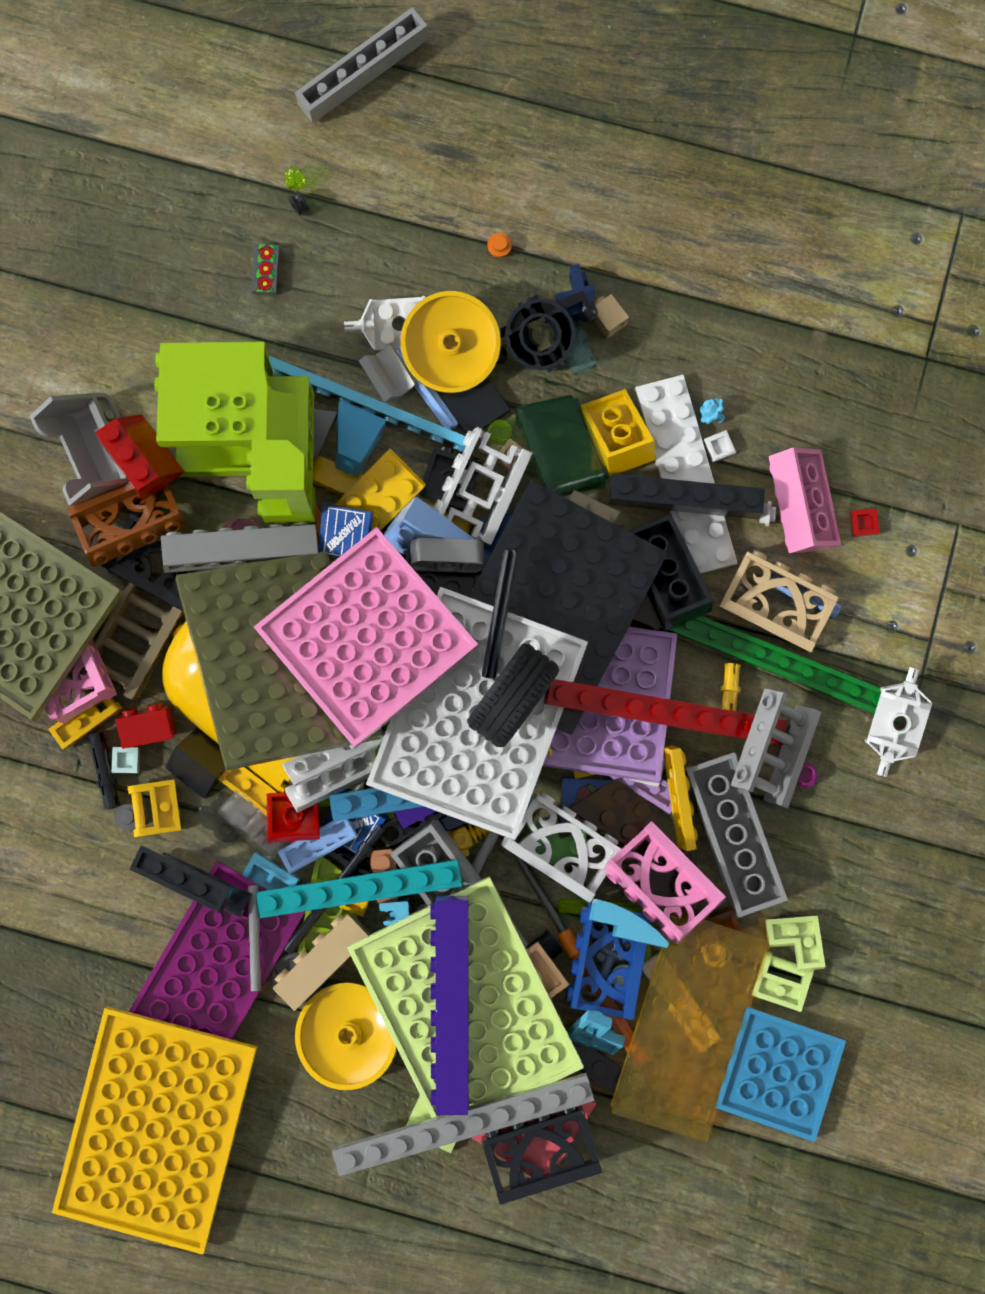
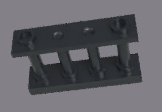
(190, 881)

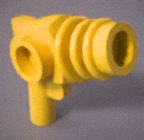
(463, 836)

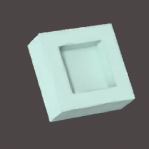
(125, 760)

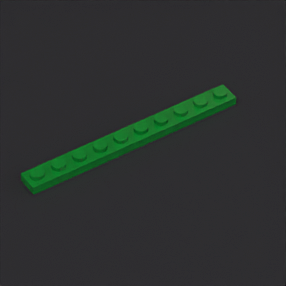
(781, 662)

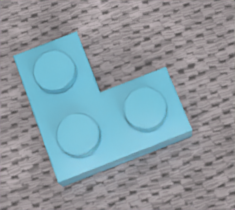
(595, 1031)

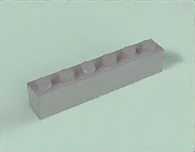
(362, 65)
(231, 548)

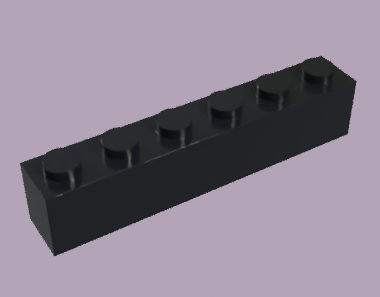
(687, 496)

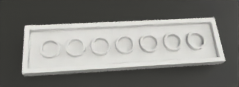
(682, 456)

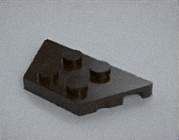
(618, 812)

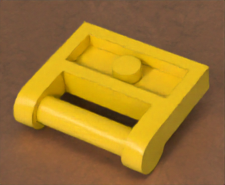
(163, 807)

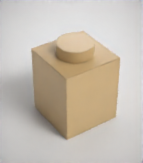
(610, 315)

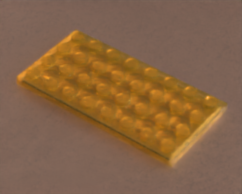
(689, 1028)

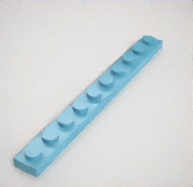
(392, 414)

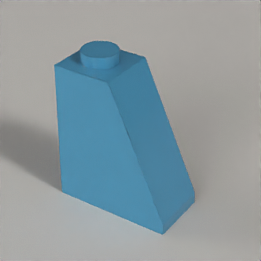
(356, 437)

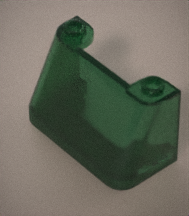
(561, 446)

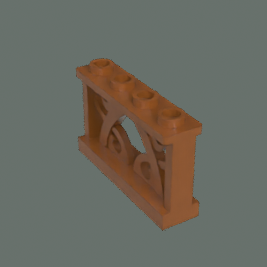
(118, 540)

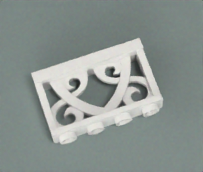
(575, 879)

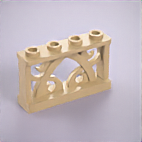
(794, 632)

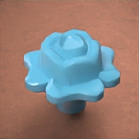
(712, 411)

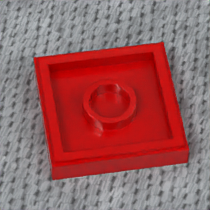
(286, 824)

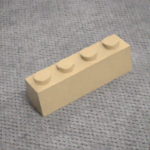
(320, 962)

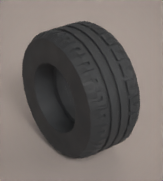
(513, 695)

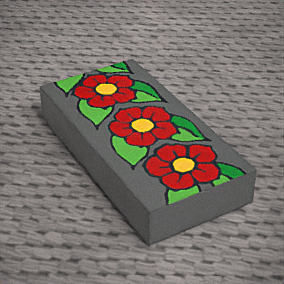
(265, 269)

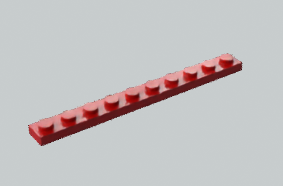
(652, 709)

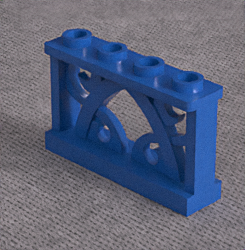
(625, 994)

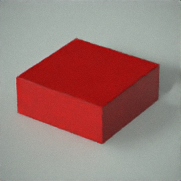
(864, 522)

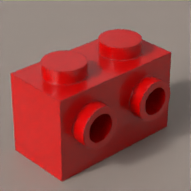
(145, 726)

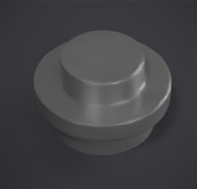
(125, 817)

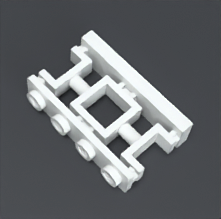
(500, 495)

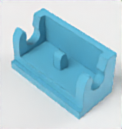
(269, 873)
(400, 910)

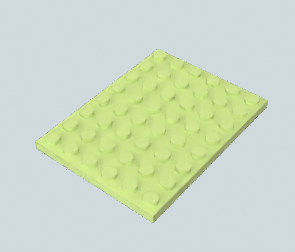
(512, 1020)

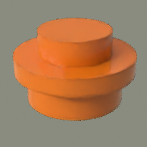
(499, 245)

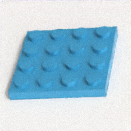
(780, 1074)

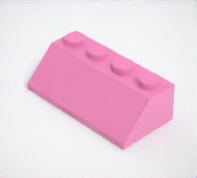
(804, 500)

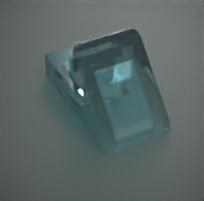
(581, 356)

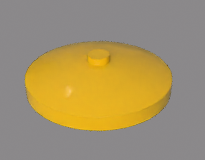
(450, 341)
(343, 1038)

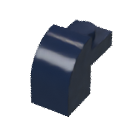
(578, 282)

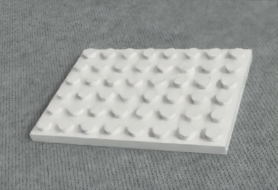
(446, 765)

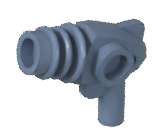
(608, 954)

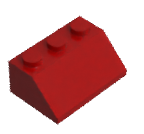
(138, 456)

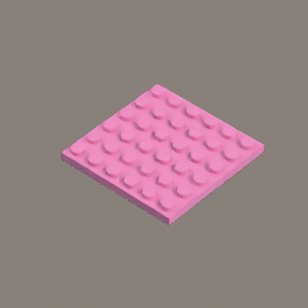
(366, 637)

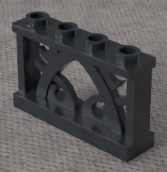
(127, 570)
(519, 1185)

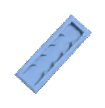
(305, 852)

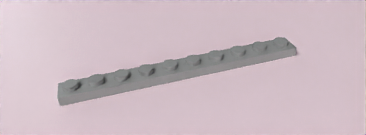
(454, 1128)

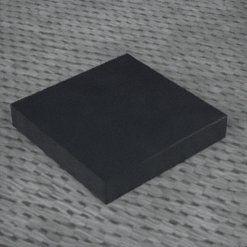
(476, 406)

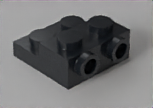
(437, 472)

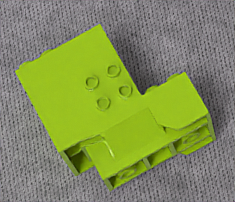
(239, 420)

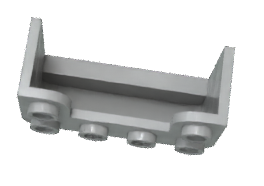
(75, 422)

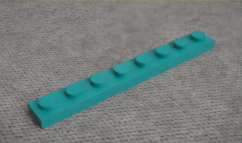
(360, 888)

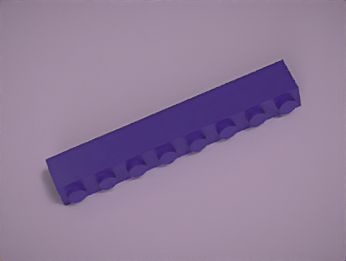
(452, 1004)

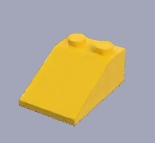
(618, 432)

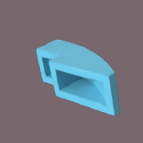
(626, 924)

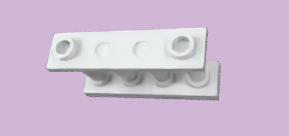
(328, 772)

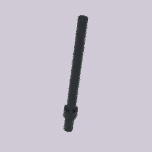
(365, 849)

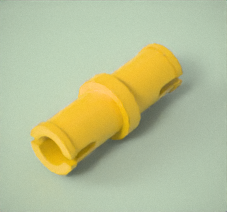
(730, 686)

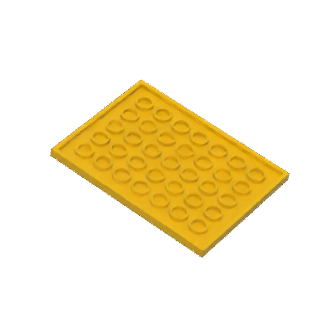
(154, 1130)

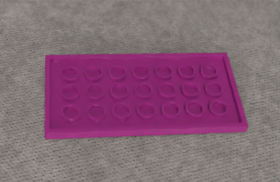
(206, 965)

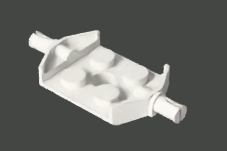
(378, 319)
(897, 701)

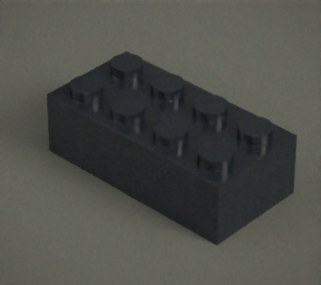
(678, 587)

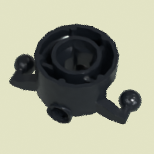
(519, 334)

